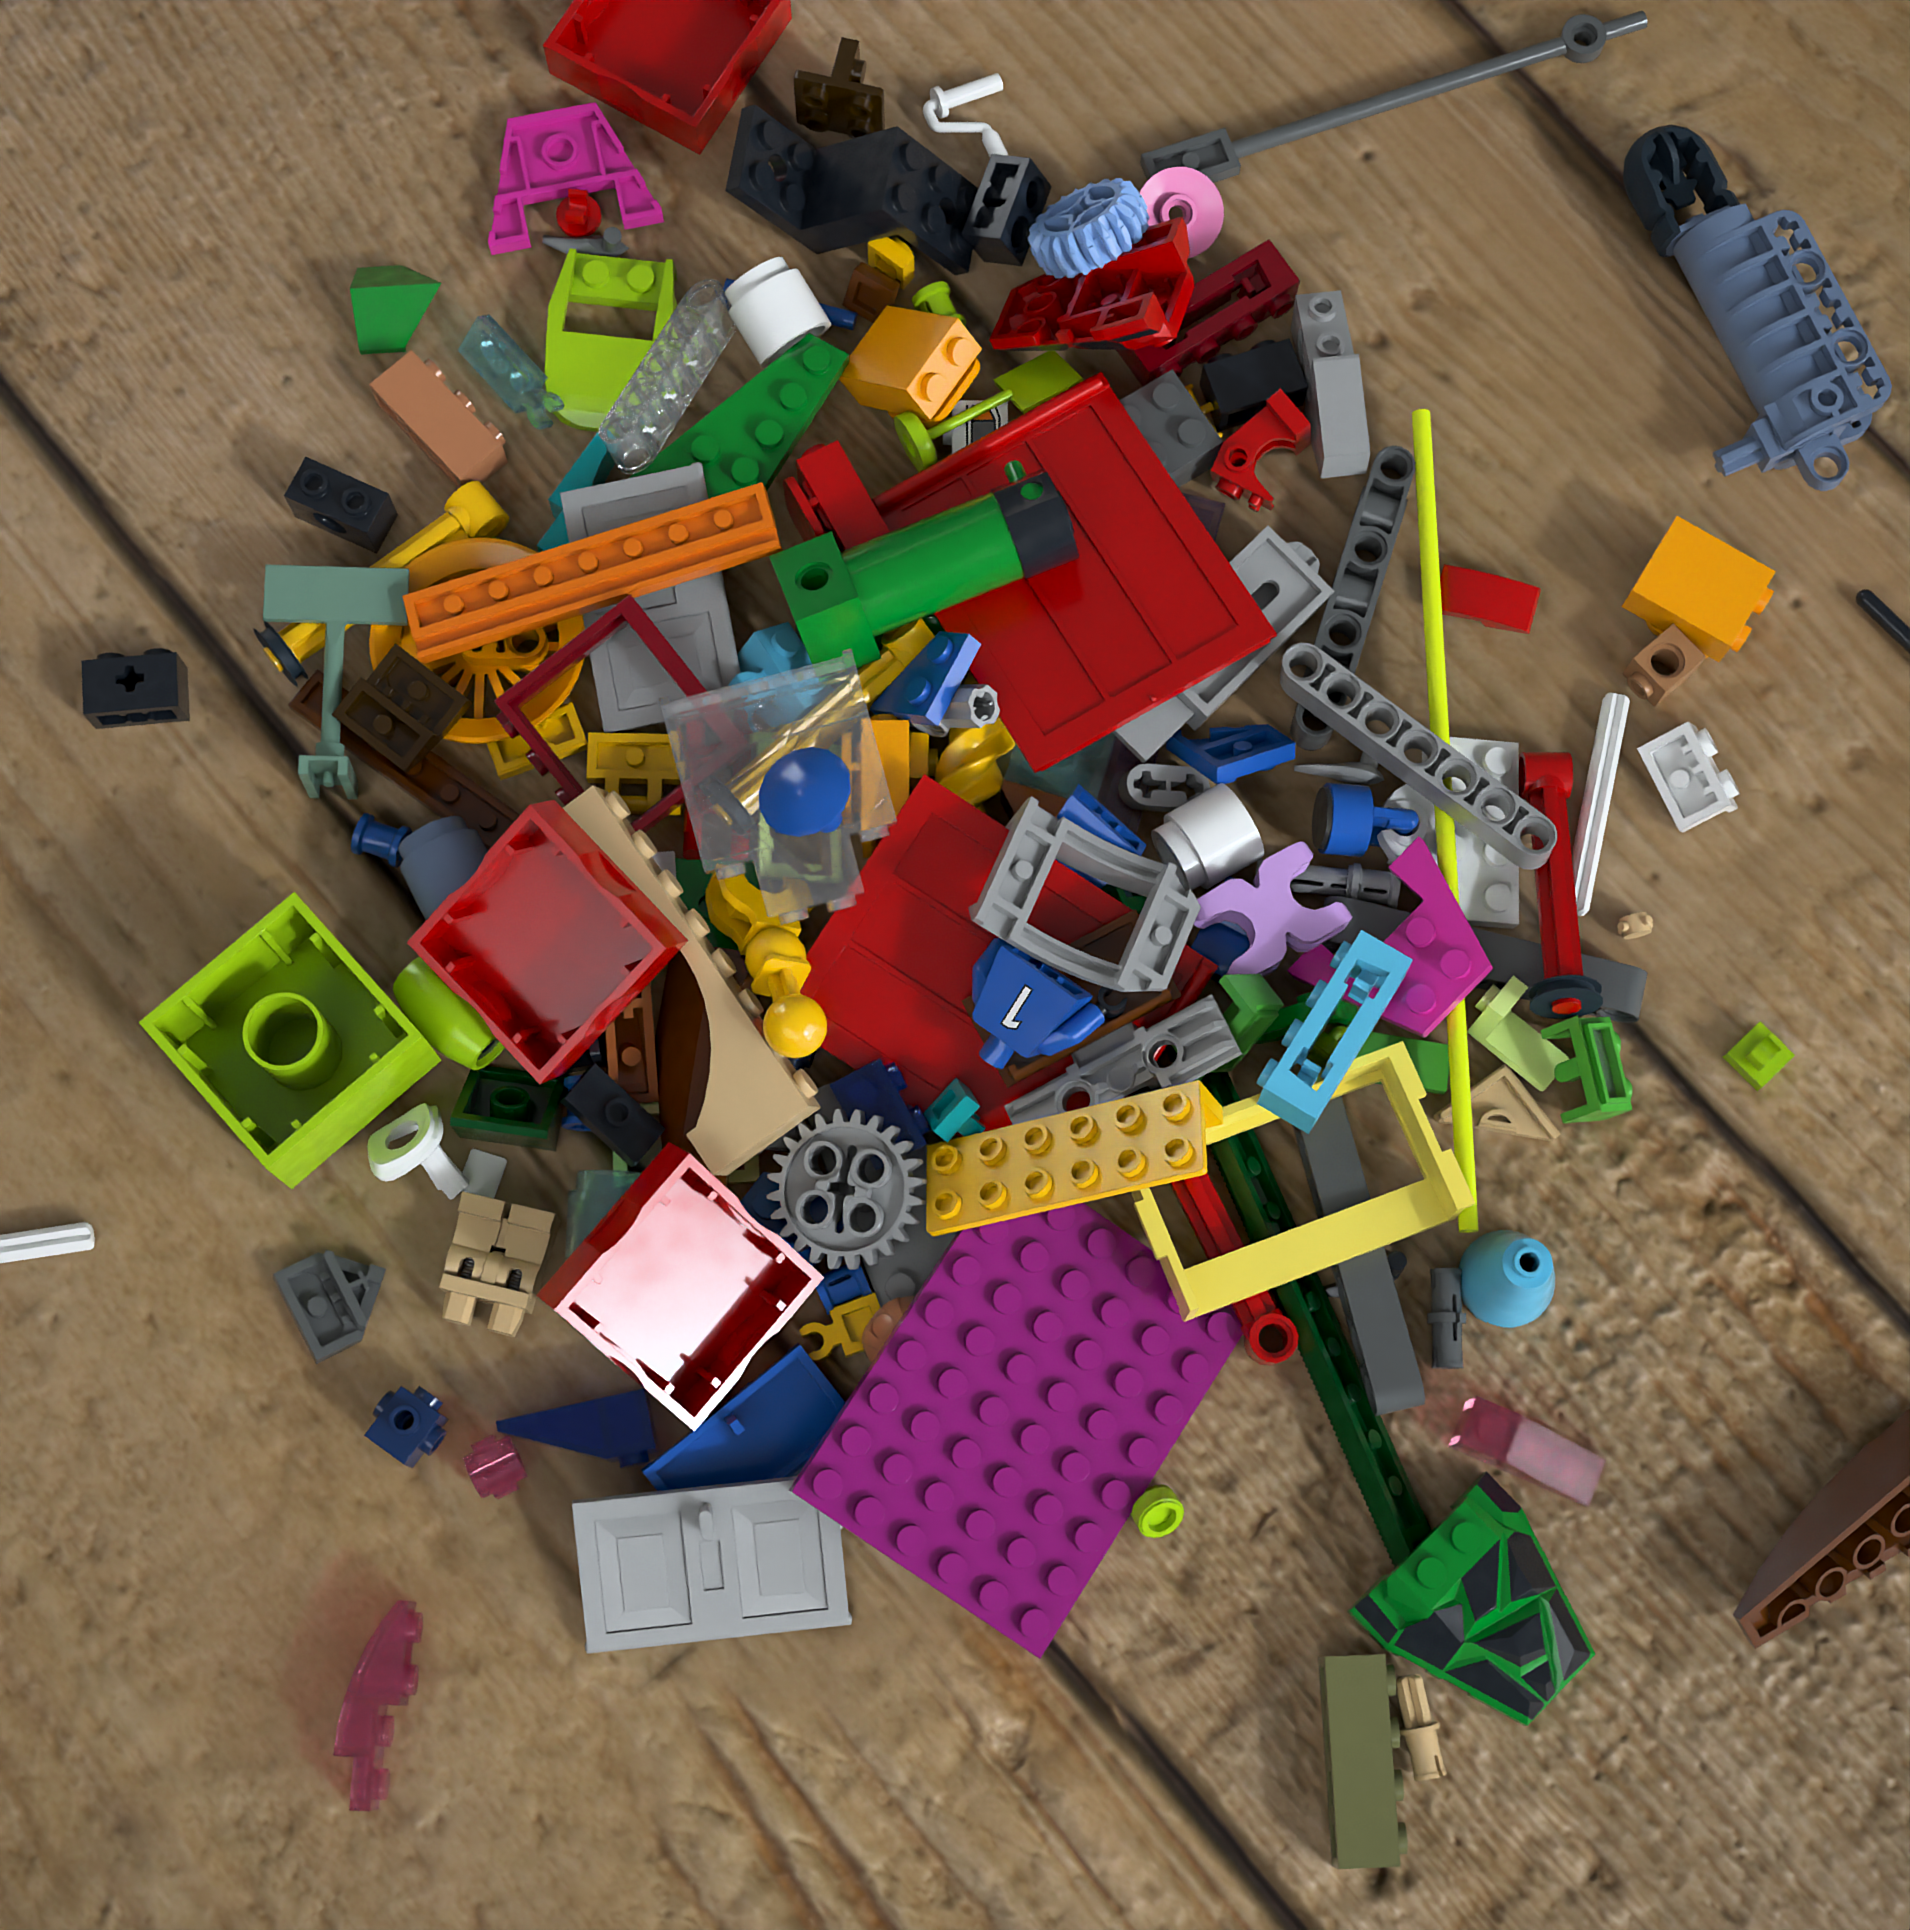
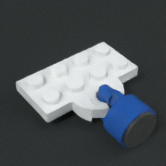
(1487, 881)

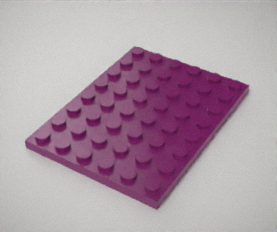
(1018, 1415)

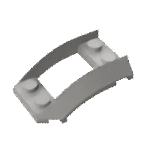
(1019, 875)

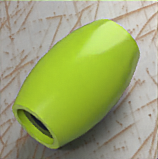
(445, 1017)

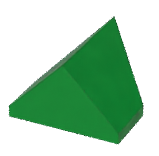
(389, 306)

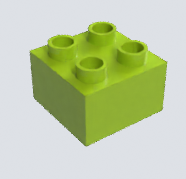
(290, 1041)

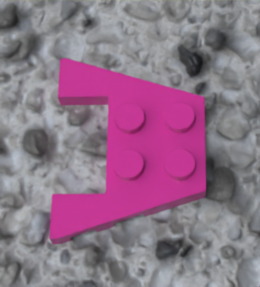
(562, 152)
(1435, 935)

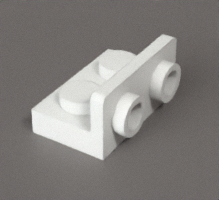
(1688, 775)

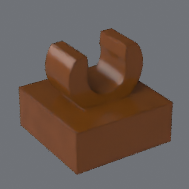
(870, 292)

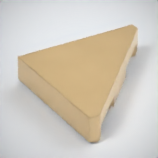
(1505, 1107)

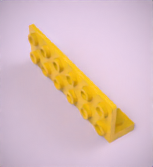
(1069, 1158)

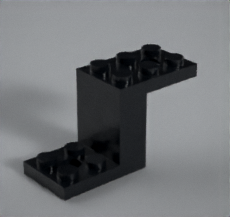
(852, 189)

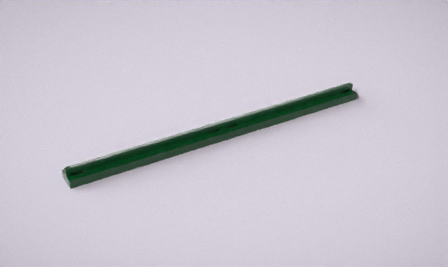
(1319, 1331)

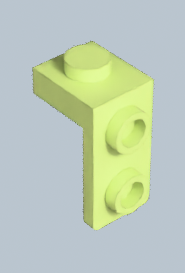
(1513, 1038)

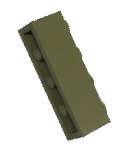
(1360, 1761)

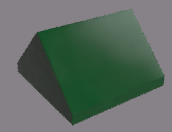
(509, 1108)

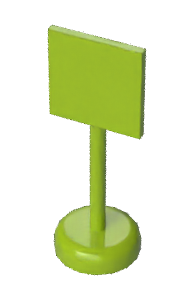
(1024, 385)

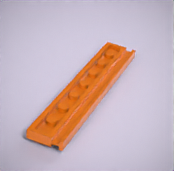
(592, 573)

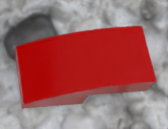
(1488, 599)

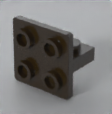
(842, 100)

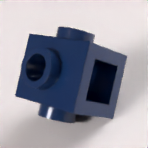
(390, 1426)

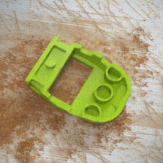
(594, 368)

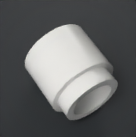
(774, 309)
(1208, 838)

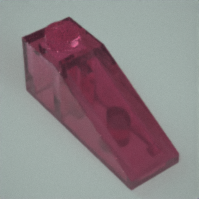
(1526, 1450)

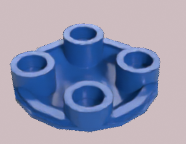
(805, 792)

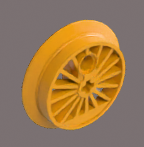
(455, 561)

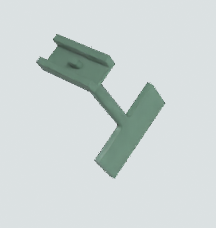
(336, 599)

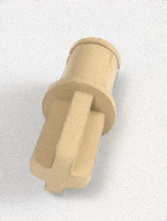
(1419, 1729)

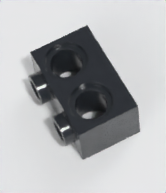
(1005, 209)

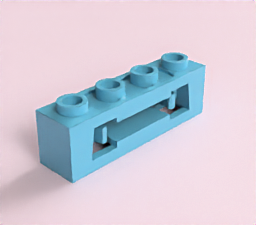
(1371, 965)

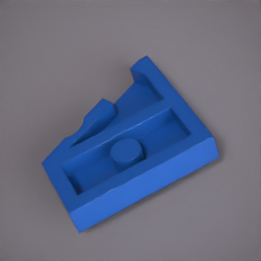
(930, 680)

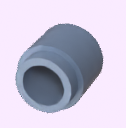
(440, 860)

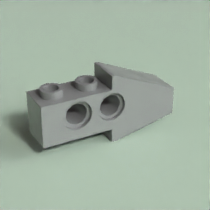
(1334, 384)

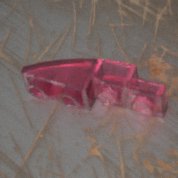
(380, 1679)

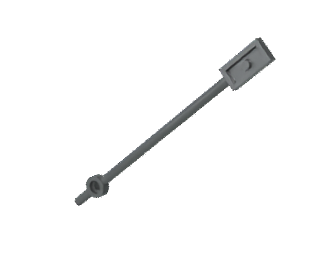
(1218, 156)

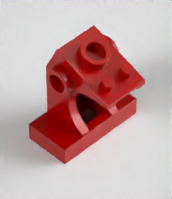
(1273, 427)

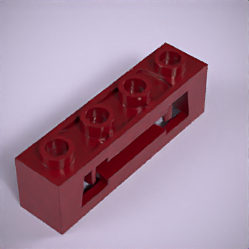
(1266, 290)

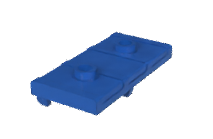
(758, 1432)

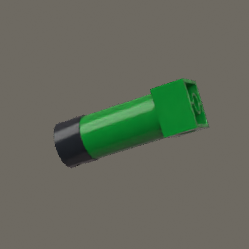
(924, 566)

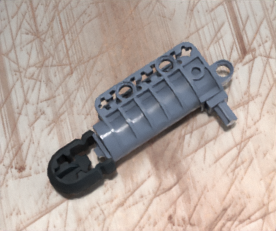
(1760, 309)

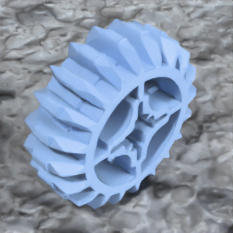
(1088, 228)

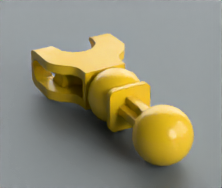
(775, 961)

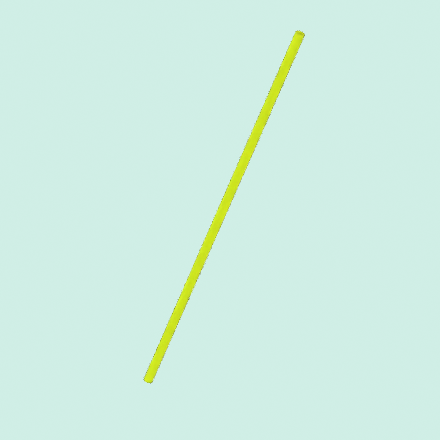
(1443, 822)

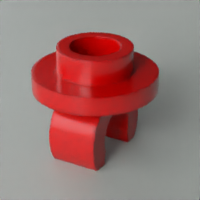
(578, 214)

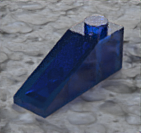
(601, 1428)

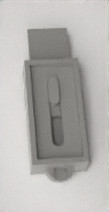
(1288, 592)

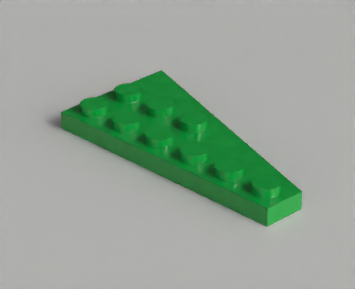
(760, 423)

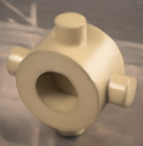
(1635, 925)

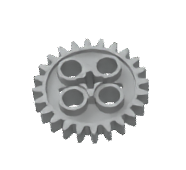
(804, 1181)

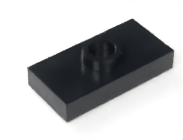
(612, 1115)

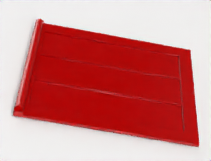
(1126, 620)
(906, 954)

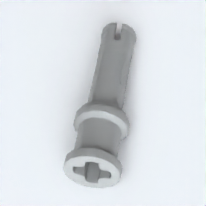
(1353, 883)

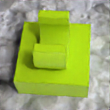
(1758, 1056)

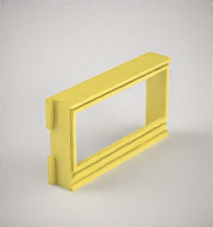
(1335, 1236)

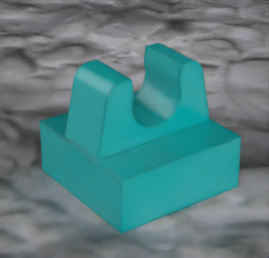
(954, 1112)

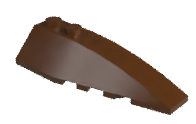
(685, 1050)
(1837, 1538)

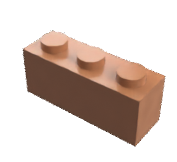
(439, 420)

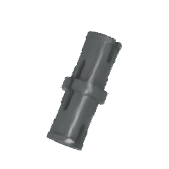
(1446, 1318)

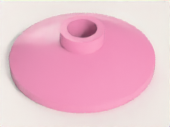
(1194, 196)

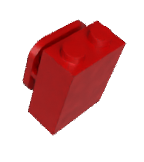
(831, 499)

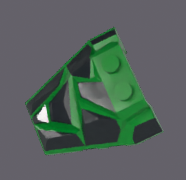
(1481, 1607)

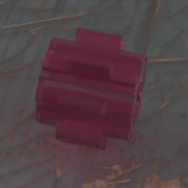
(495, 1466)

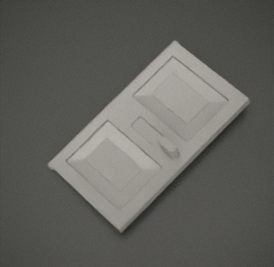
(688, 615)
(706, 1565)

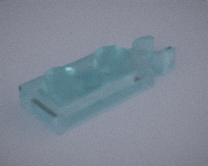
(509, 371)

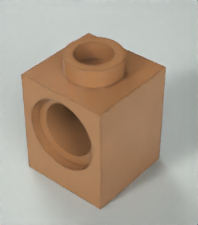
(1670, 649)

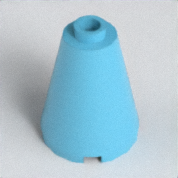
(1507, 1278)

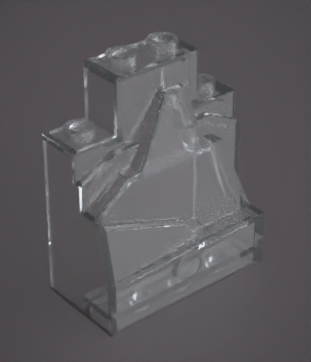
(729, 743)

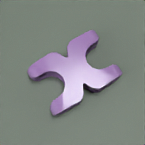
(1271, 913)

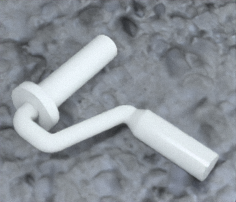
(942, 101)

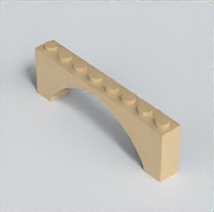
(750, 1087)

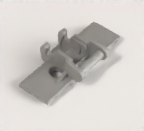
(1126, 1063)

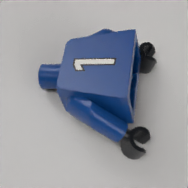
(1031, 1005)

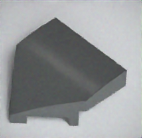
(329, 1300)

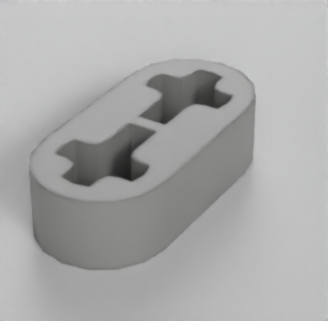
(1164, 777)

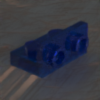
(878, 1092)

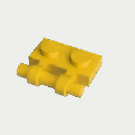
(632, 760)

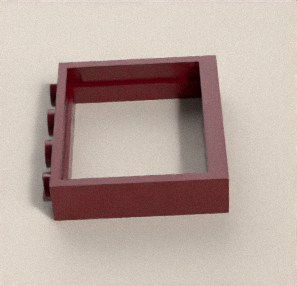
(541, 754)

